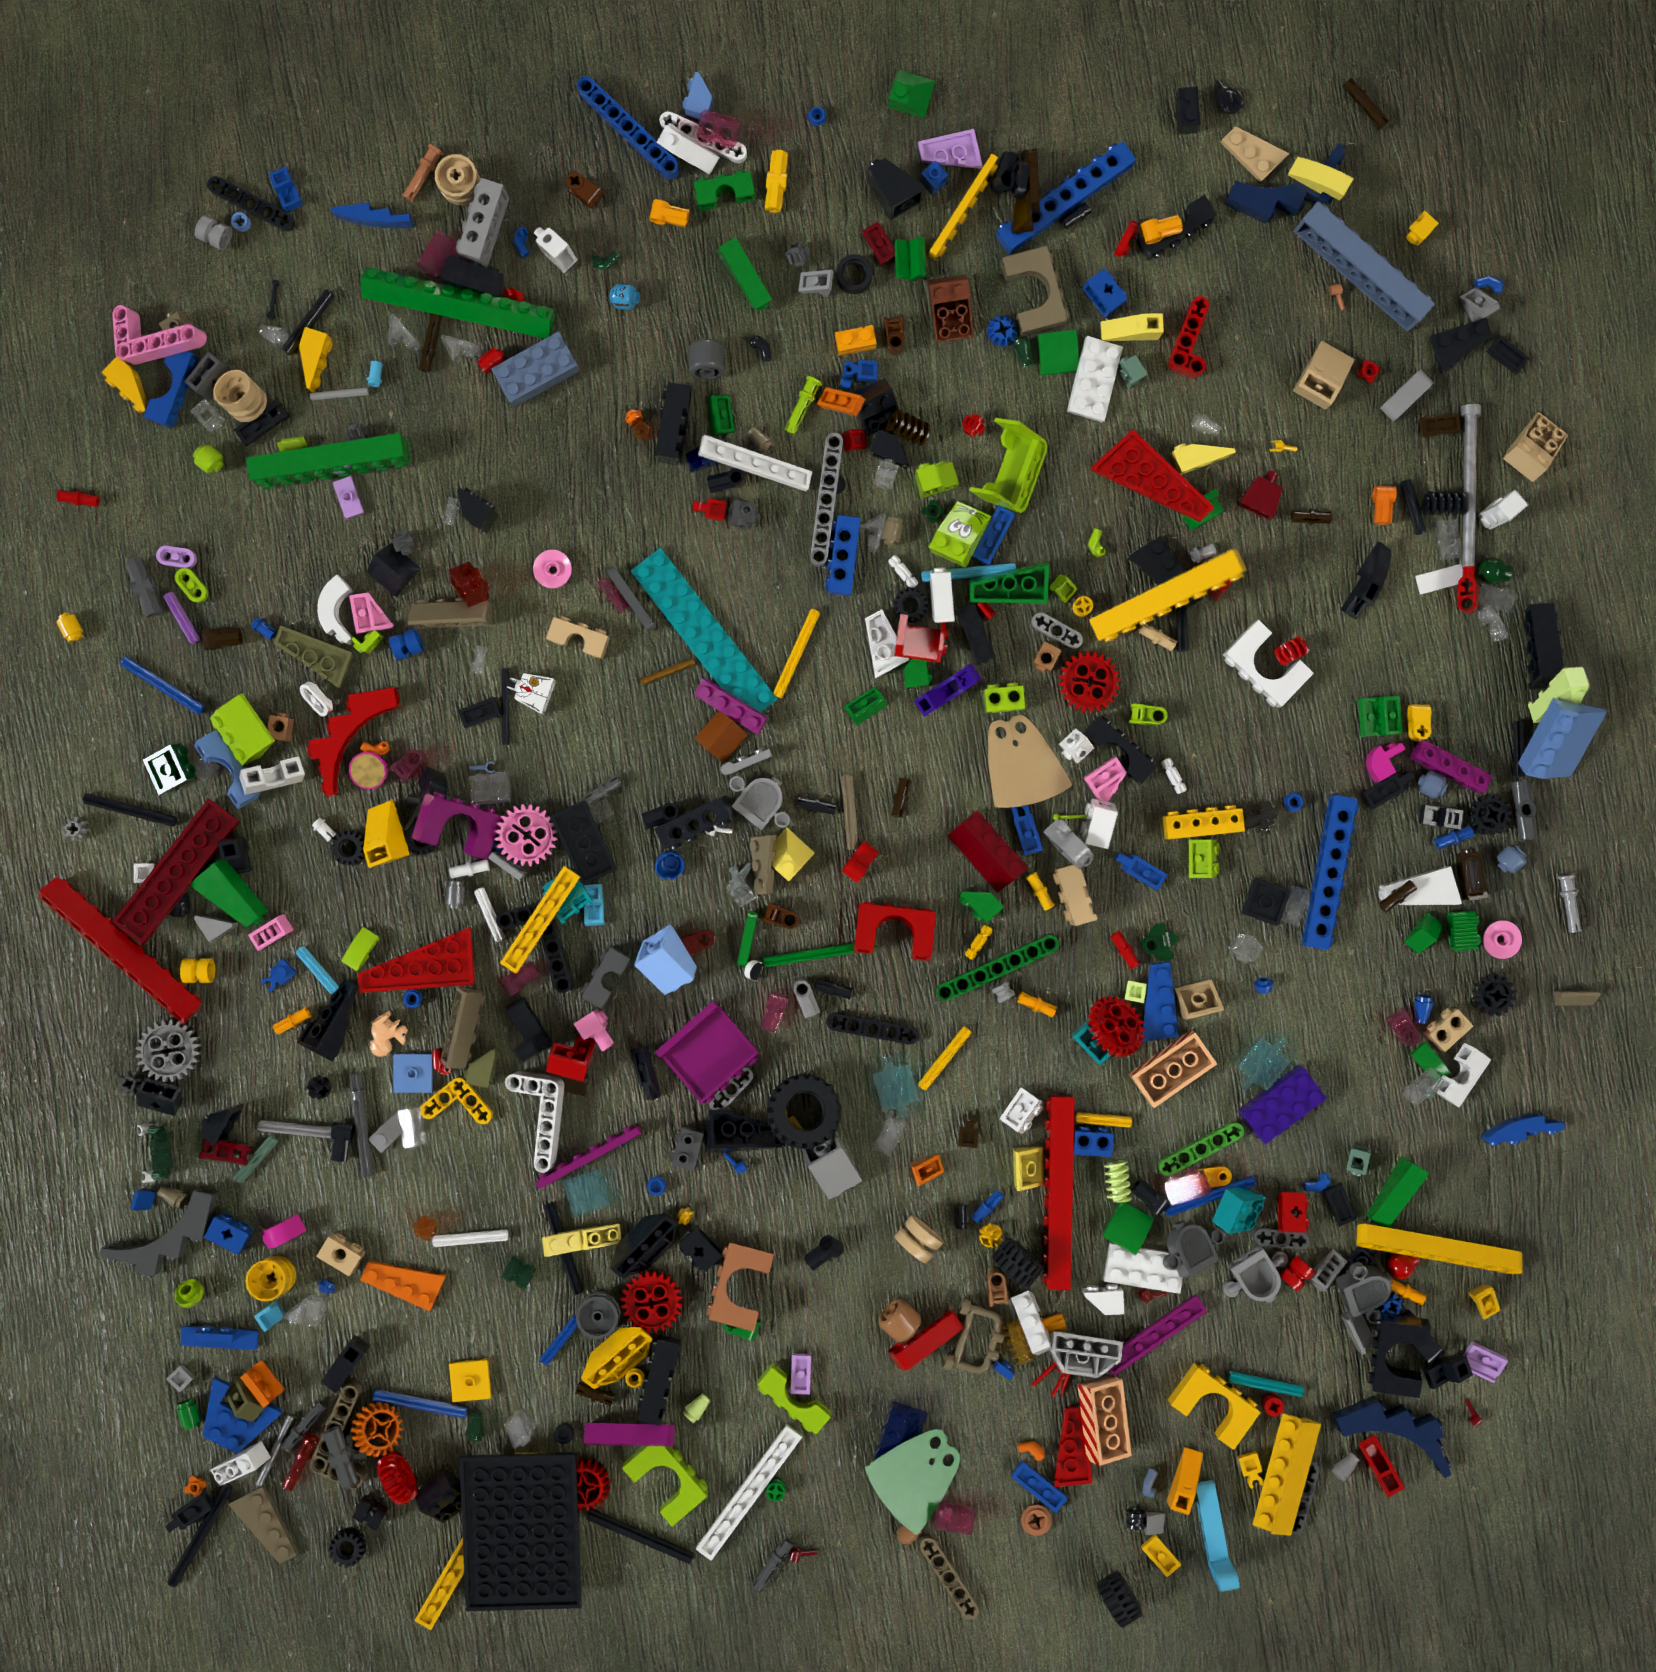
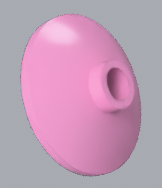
(545, 562)
(1510, 942)

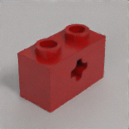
(1288, 1222)

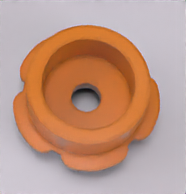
(634, 417)

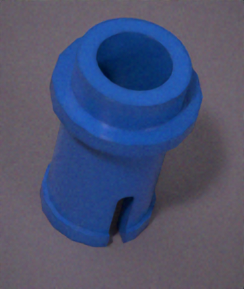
(262, 627)

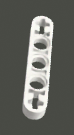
(711, 146)

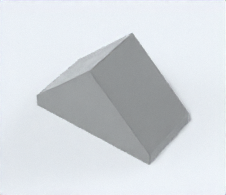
(213, 927)

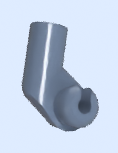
(1148, 1483)

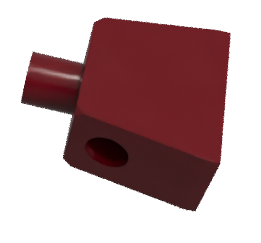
(1262, 496)

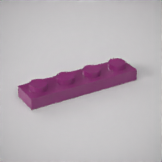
(731, 706)

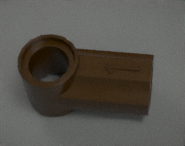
(216, 638)

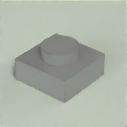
(180, 1378)

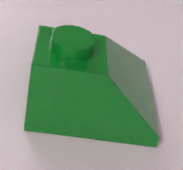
(911, 93)

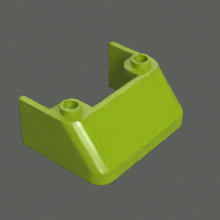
(1019, 467)

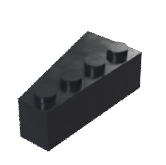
(673, 423)
(1543, 644)
(659, 1379)

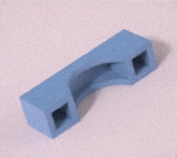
(214, 749)

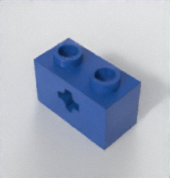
(1105, 302)
(219, 1233)

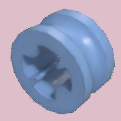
(235, 218)

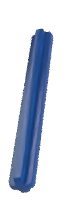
(162, 685)
(1216, 1194)
(420, 1403)

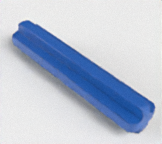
(559, 1341)

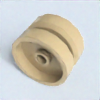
(457, 179)
(918, 1239)

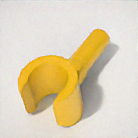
(1280, 446)

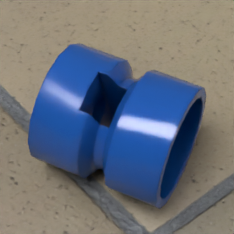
(407, 644)

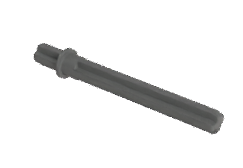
(361, 1124)

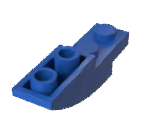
(1516, 1128)

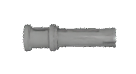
(1569, 893)

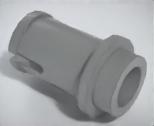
(1202, 553)

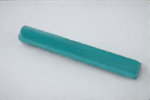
(1266, 1384)

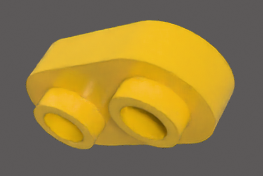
(1213, 1173)

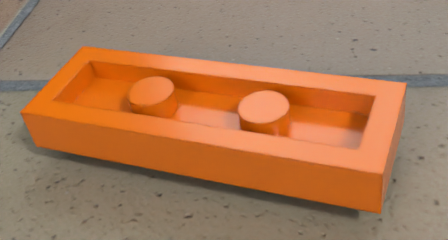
(841, 401)

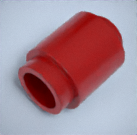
(491, 359)

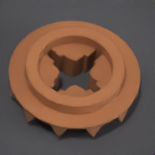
(1044, 1522)

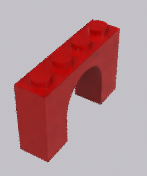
(919, 921)

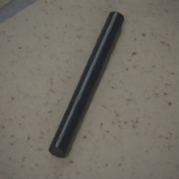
(505, 706)

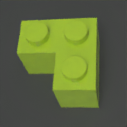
(935, 479)

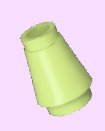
(695, 1409)

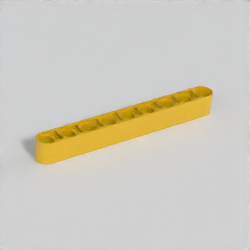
(1439, 1249)

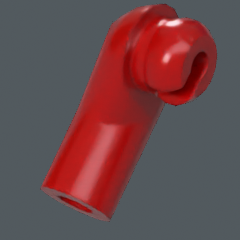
(513, 294)
(437, 1064)

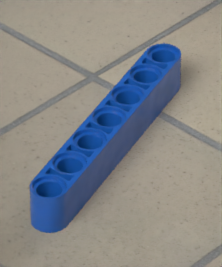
(623, 120)

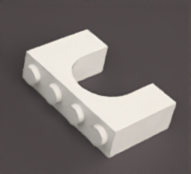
(1241, 656)

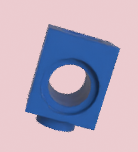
(933, 177)

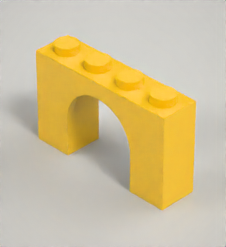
(1200, 1382)

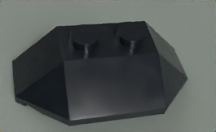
(643, 1244)

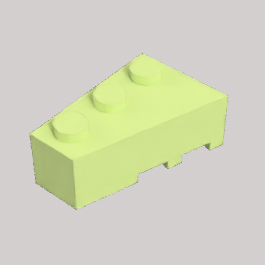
(1568, 685)

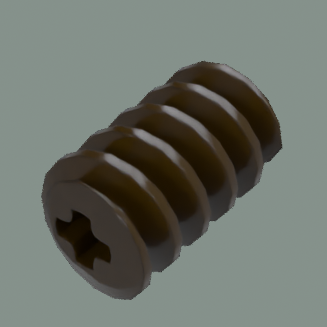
(909, 426)

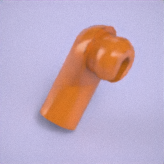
(381, 748)
(1032, 1447)

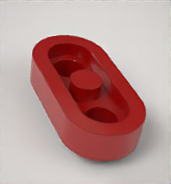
(1130, 232)

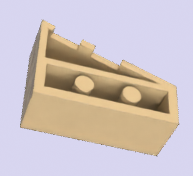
(1074, 895)

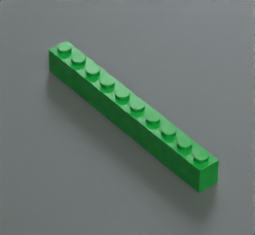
(457, 303)

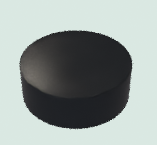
(564, 1433)

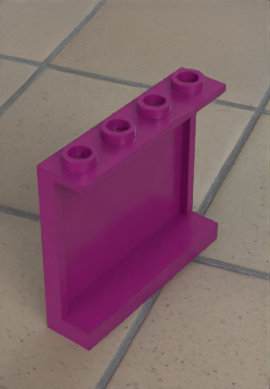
(708, 1052)

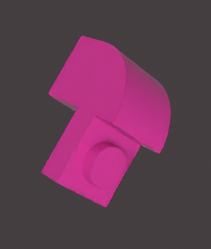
(1379, 763)
(283, 1231)

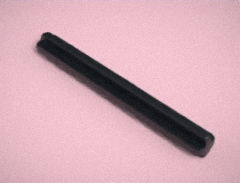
(129, 810)
(567, 1258)

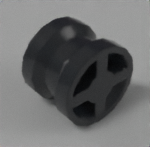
(1136, 1519)

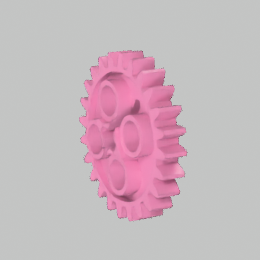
(536, 821)

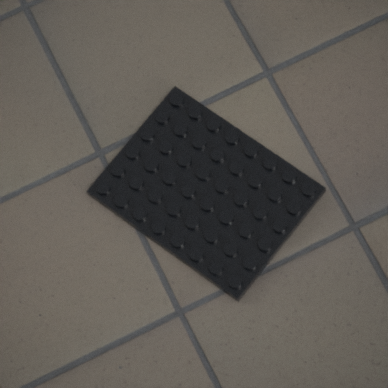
(521, 1531)

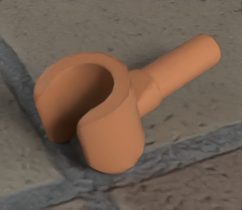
(1336, 289)

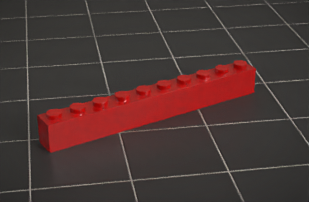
(120, 950)
(1059, 1192)

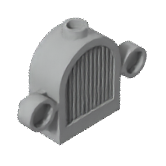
(760, 801)
(1069, 844)
(1256, 1274)

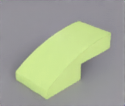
(1136, 991)

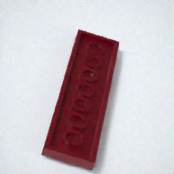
(175, 872)

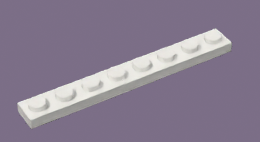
(749, 1492)

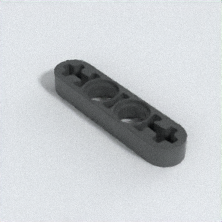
(631, 599)
(1306, 1498)

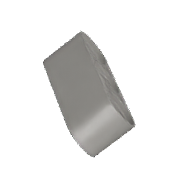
(1406, 395)

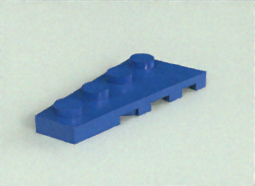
(1160, 1009)

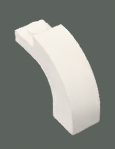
(328, 608)

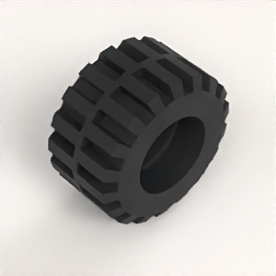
(1017, 1262)
(1119, 1599)

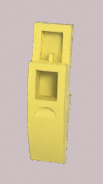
(581, 1239)

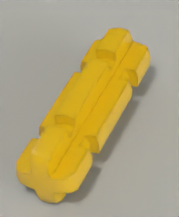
(978, 942)

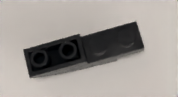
(1371, 582)

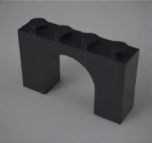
(1391, 1331)

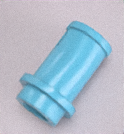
(375, 374)

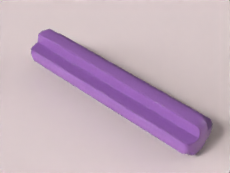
(181, 618)

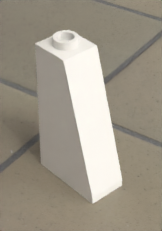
(1433, 888)

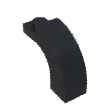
(429, 782)

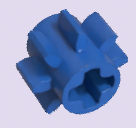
(1396, 1307)

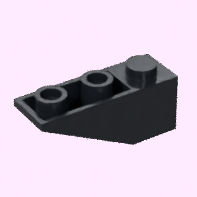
(345, 1363)

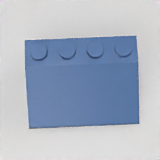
(1560, 739)

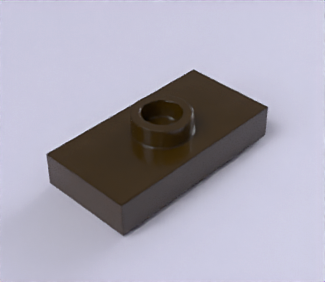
(1440, 425)

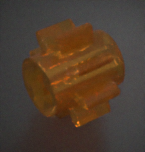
(425, 1228)

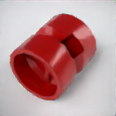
(1297, 1273)

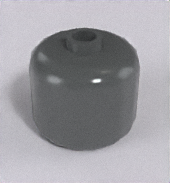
(706, 359)

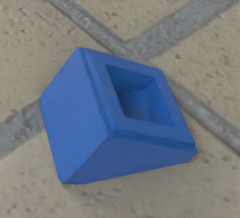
(143, 1199)

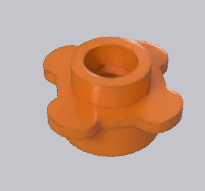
(199, 1482)

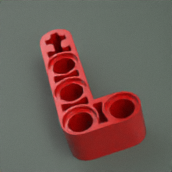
(1190, 335)
(859, 862)
(926, 1341)

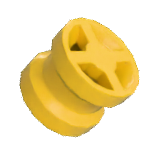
(1085, 604)

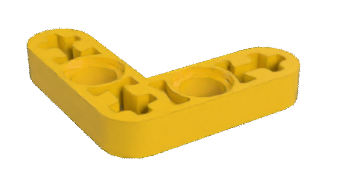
(456, 1094)

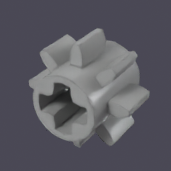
(70, 828)

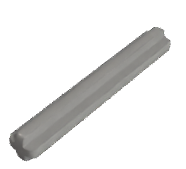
(295, 1129)

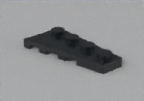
(1160, 564)

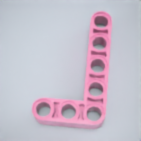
(138, 349)

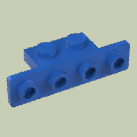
(219, 1337)

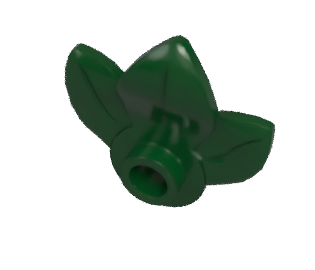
(1162, 942)

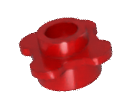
(1374, 370)

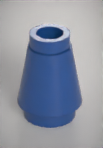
(1423, 1008)

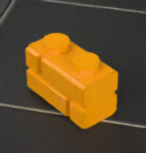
(855, 340)

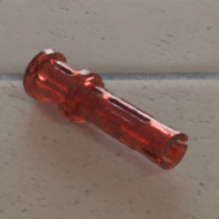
(303, 1455)

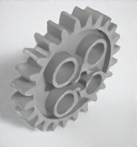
(171, 1067)

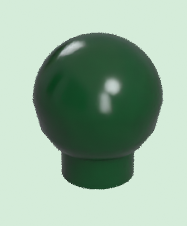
(1494, 570)

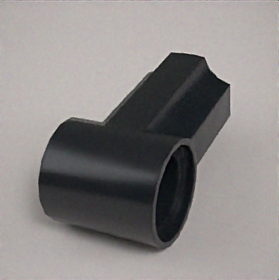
(1004, 172)
(724, 480)
(659, 815)
(342, 1135)
(1154, 1199)
(827, 1248)

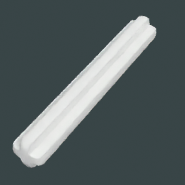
(470, 1238)

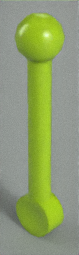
(1057, 816)

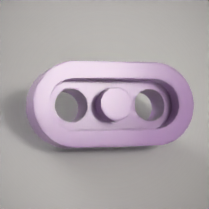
(177, 557)

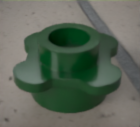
(933, 516)

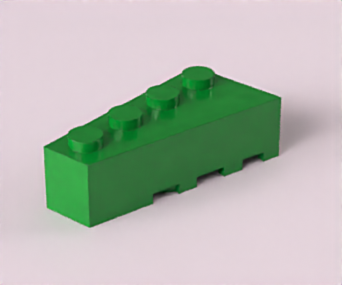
(1016, 585)

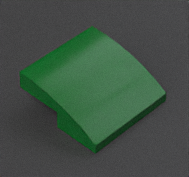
(1058, 352)
(1380, 716)
(1128, 1227)

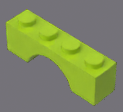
(811, 1414)

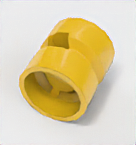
(194, 970)

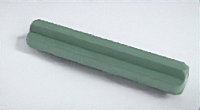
(256, 1158)

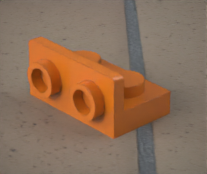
(262, 1383)

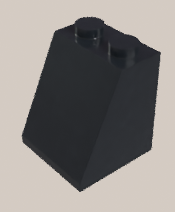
(894, 187)

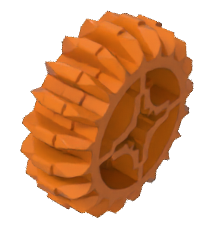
(386, 1439)

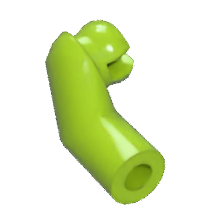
(1094, 544)

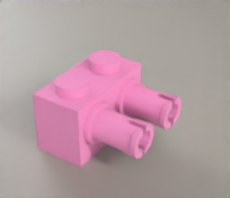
(594, 1026)

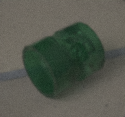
(519, 1273)

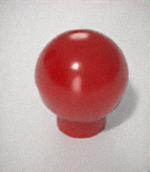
(1401, 1265)

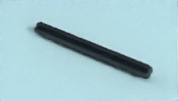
(199, 1536)
(640, 1536)

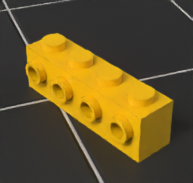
(1203, 823)

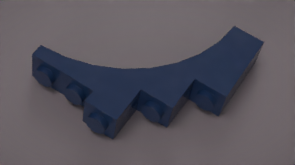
(1263, 202)
(1372, 1416)

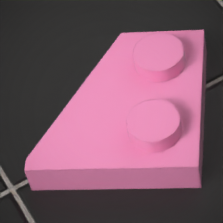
(368, 614)
(1105, 779)

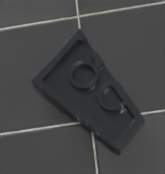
(1459, 341)

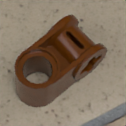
(586, 191)
(894, 331)
(779, 916)

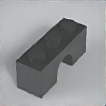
(596, 991)

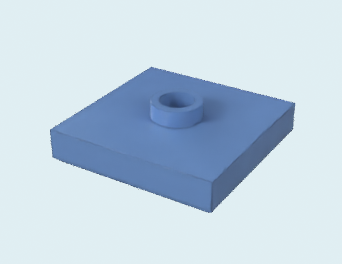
(412, 1073)

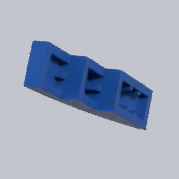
(365, 215)

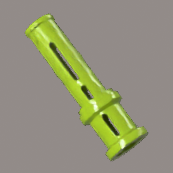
(806, 397)

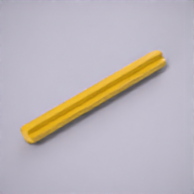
(796, 653)

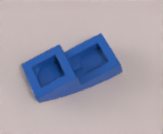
(285, 189)

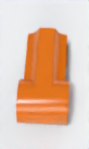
(1384, 498)

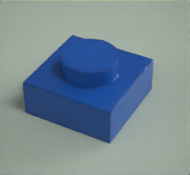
(1004, 1368)

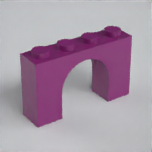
(438, 810)

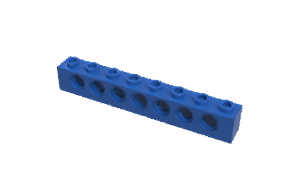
(1118, 153)
(1322, 880)

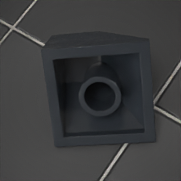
(220, 1123)

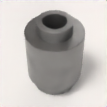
(455, 894)

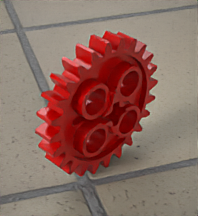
(1086, 699)
(1116, 1026)
(655, 1317)

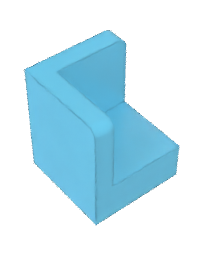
(270, 1315)

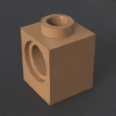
(1052, 651)
(285, 734)

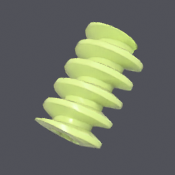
(1118, 1181)

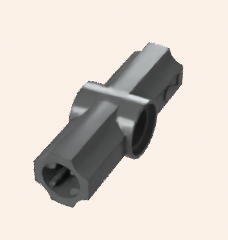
(144, 587)
(1525, 822)
(341, 1457)

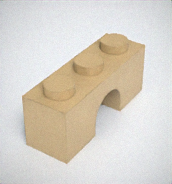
(562, 630)

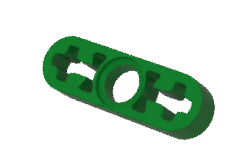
(747, 938)

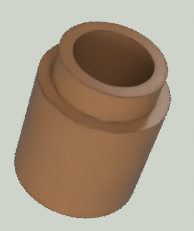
(906, 1536)

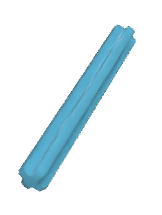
(972, 572)

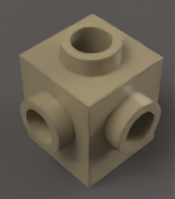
(175, 319)

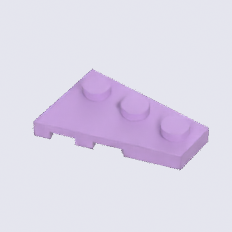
(952, 150)

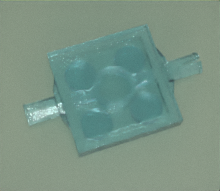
(1263, 1063)
(895, 1087)

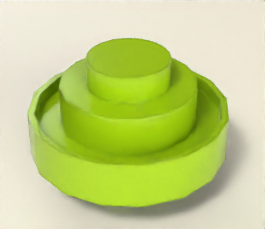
(189, 1293)

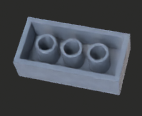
(535, 369)

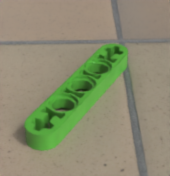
(1210, 1148)

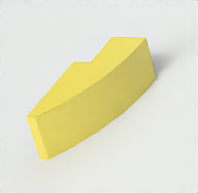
(1320, 177)

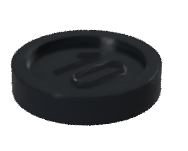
(841, 484)

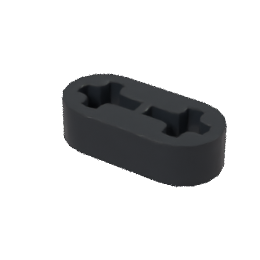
(1019, 180)

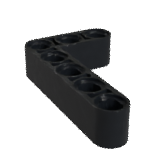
(546, 939)
(530, 1028)

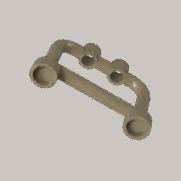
(991, 1353)

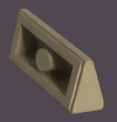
(1579, 997)

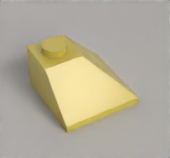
(790, 854)

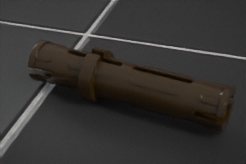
(1361, 98)
(425, 364)

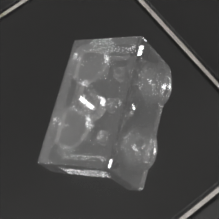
(490, 788)

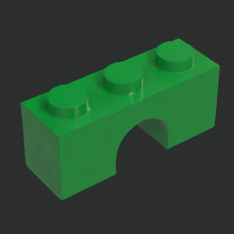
(739, 184)

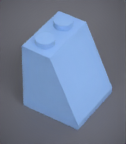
(665, 961)

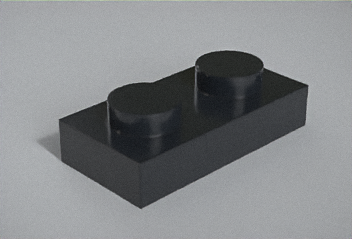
(479, 712)

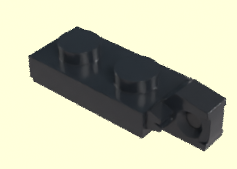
(1387, 789)
(645, 1072)
(191, 1512)

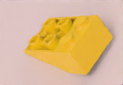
(384, 836)

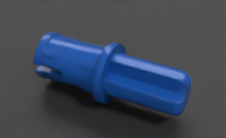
(1453, 837)
(987, 1207)

